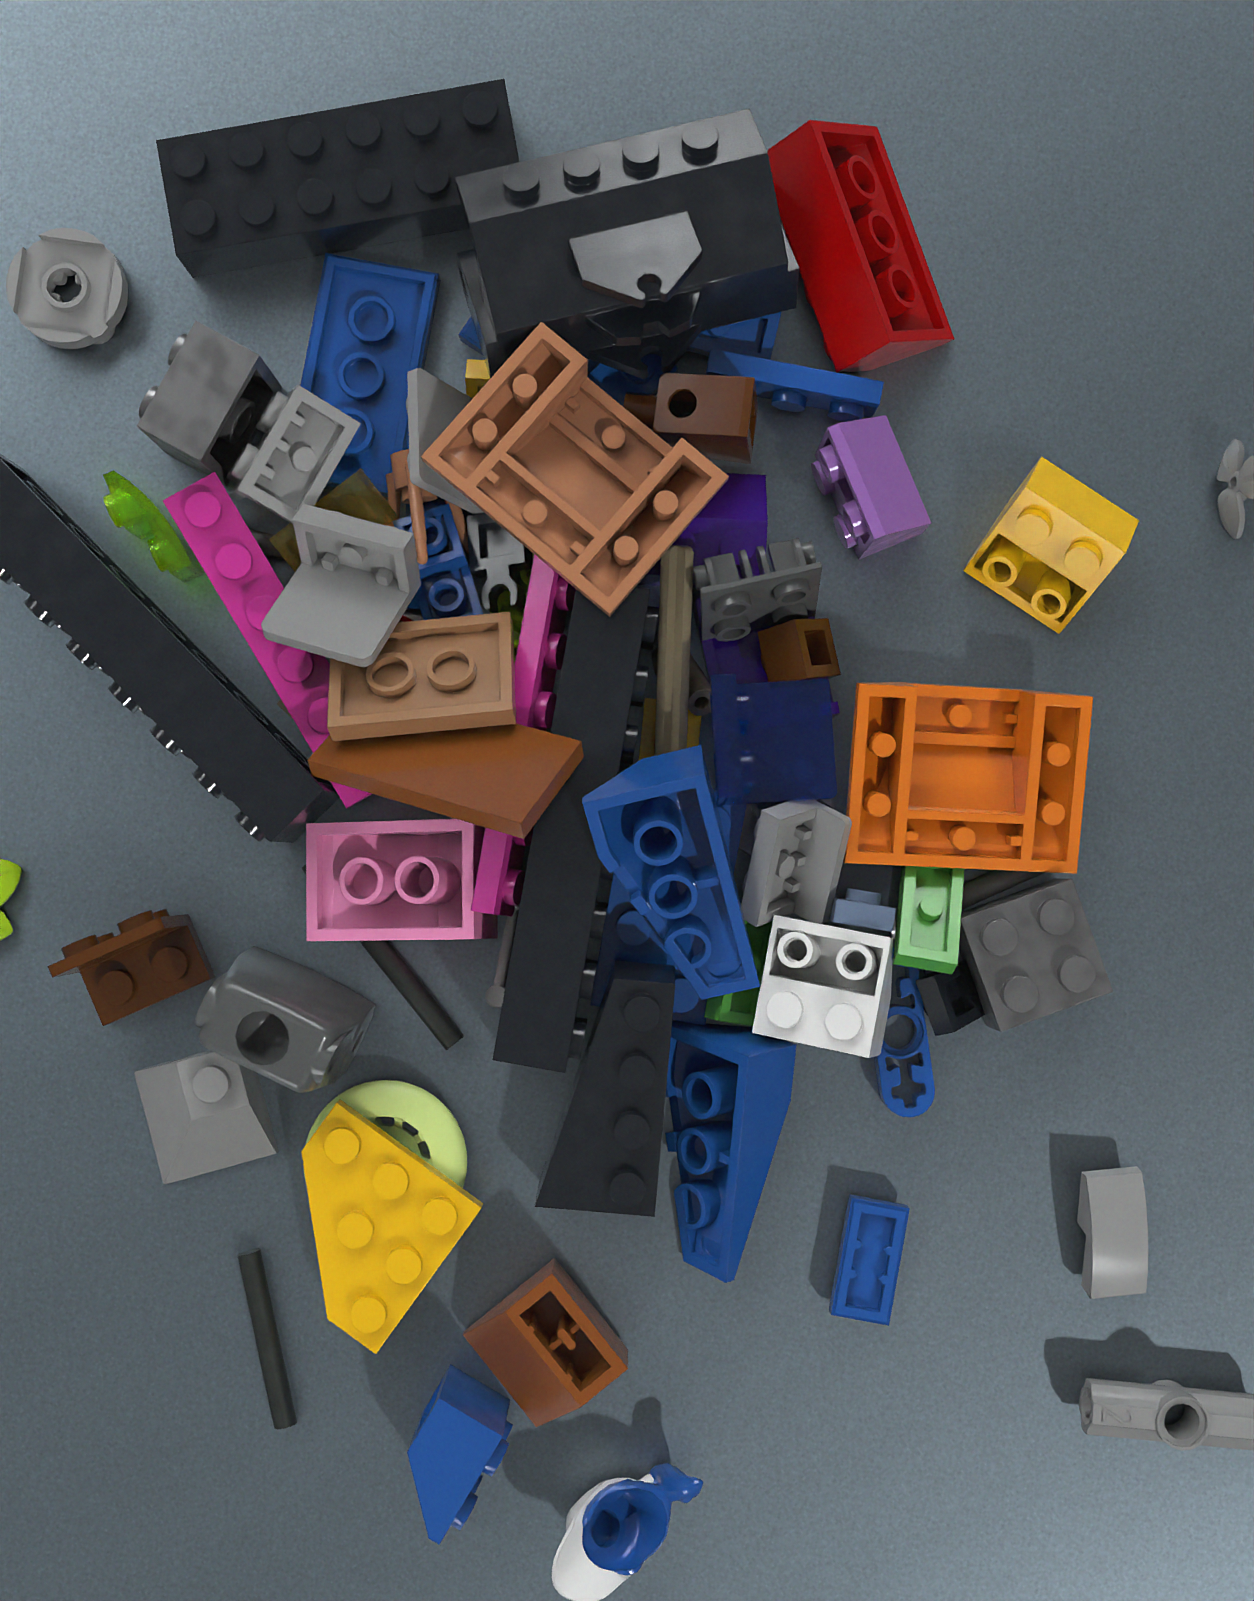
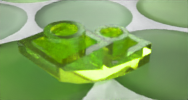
(144, 517)

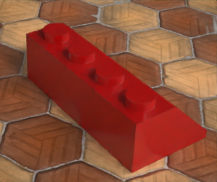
(855, 246)

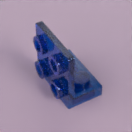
(772, 741)

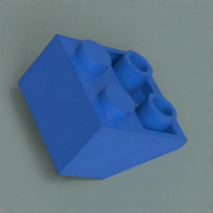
(452, 1444)

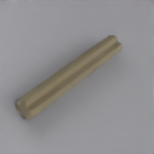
(674, 649)

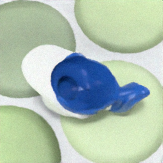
(617, 1530)

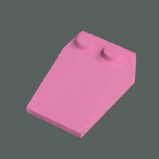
(394, 881)

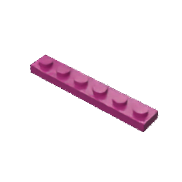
(249, 591)
(536, 662)

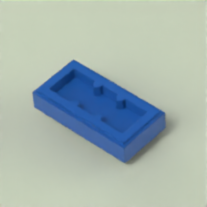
(869, 1259)

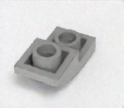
(1116, 1231)

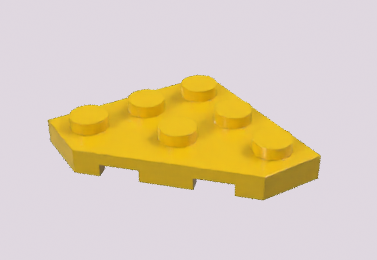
(377, 1222)

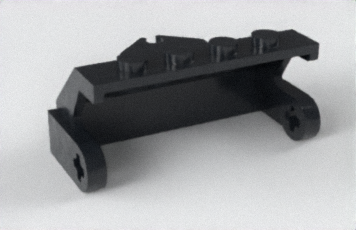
(627, 244)

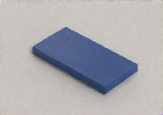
(363, 340)

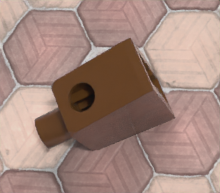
(721, 416)

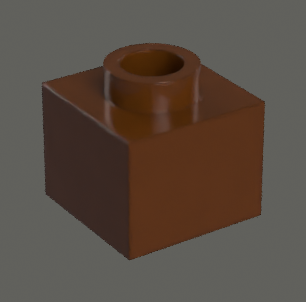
(799, 651)

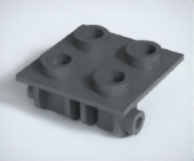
(737, 605)

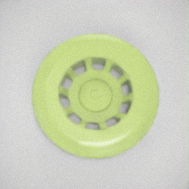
(419, 1109)

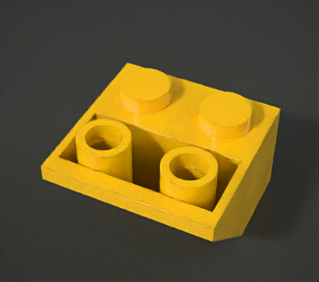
(1052, 545)

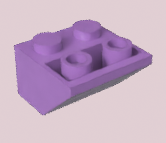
(869, 486)

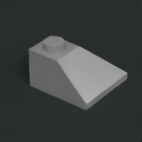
(204, 1115)

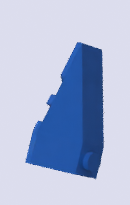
(669, 852)
(727, 1116)

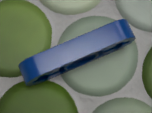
(918, 1072)

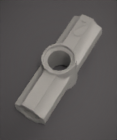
(1140, 1409)

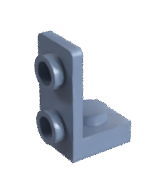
(864, 896)

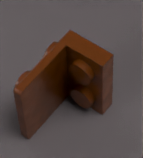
(139, 967)

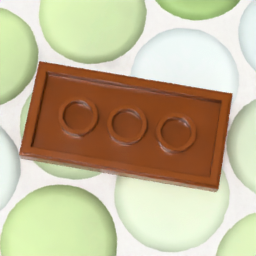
(477, 775)

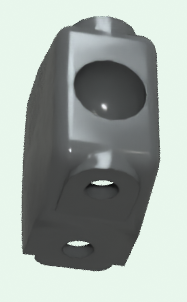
(283, 1020)

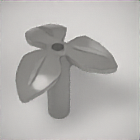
(1240, 487)

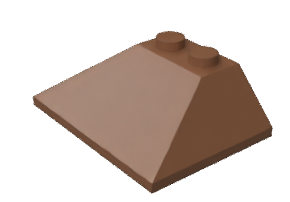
(572, 470)

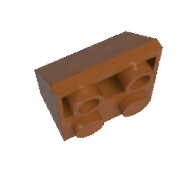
(548, 1345)

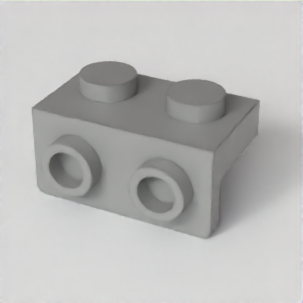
(795, 862)

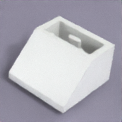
(825, 987)

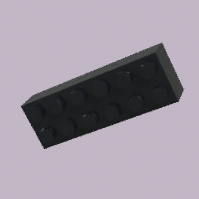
(331, 177)

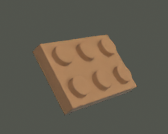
(428, 680)

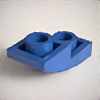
(446, 578)

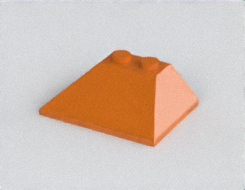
(967, 777)

